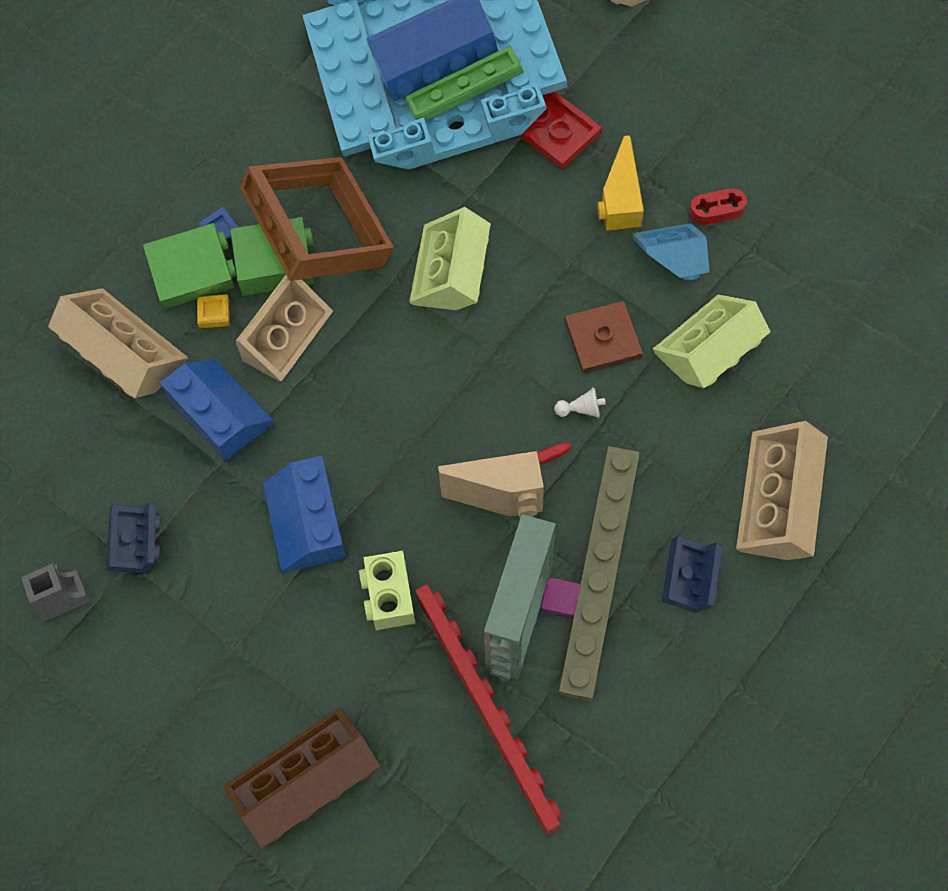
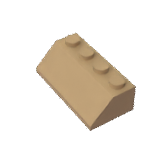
(115, 341)
(783, 492)

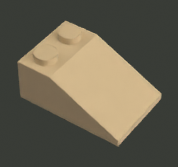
(498, 484)

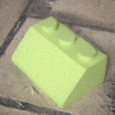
(451, 261)
(713, 340)

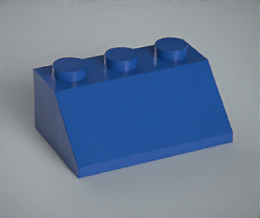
(216, 406)
(303, 515)

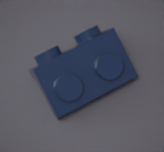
(132, 538)
(692, 574)

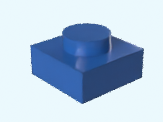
(222, 222)

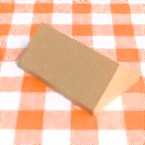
(283, 328)

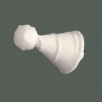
(585, 404)

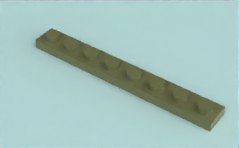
(599, 575)

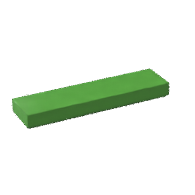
(464, 84)

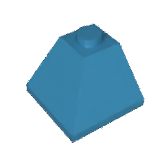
(677, 248)

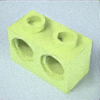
(393, 589)

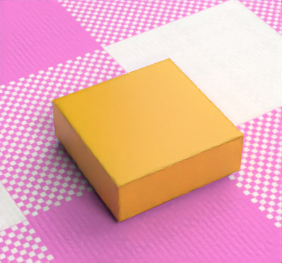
(213, 311)

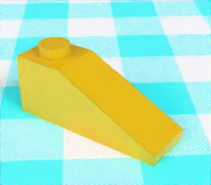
(621, 198)

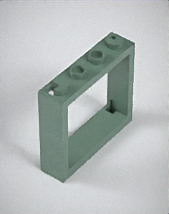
(519, 597)

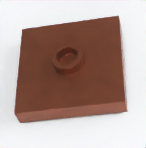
(603, 337)

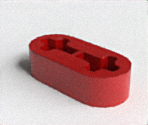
(717, 205)

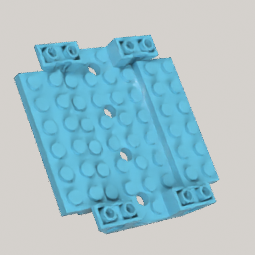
(371, 120)

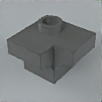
(54, 591)

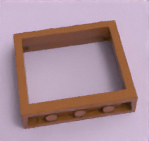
(258, 191)

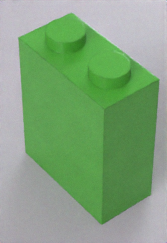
(256, 261)
(190, 265)

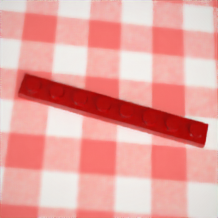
(494, 719)

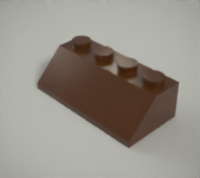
(301, 777)

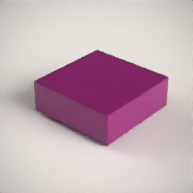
(560, 597)

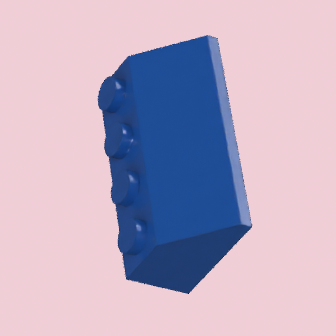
(431, 46)

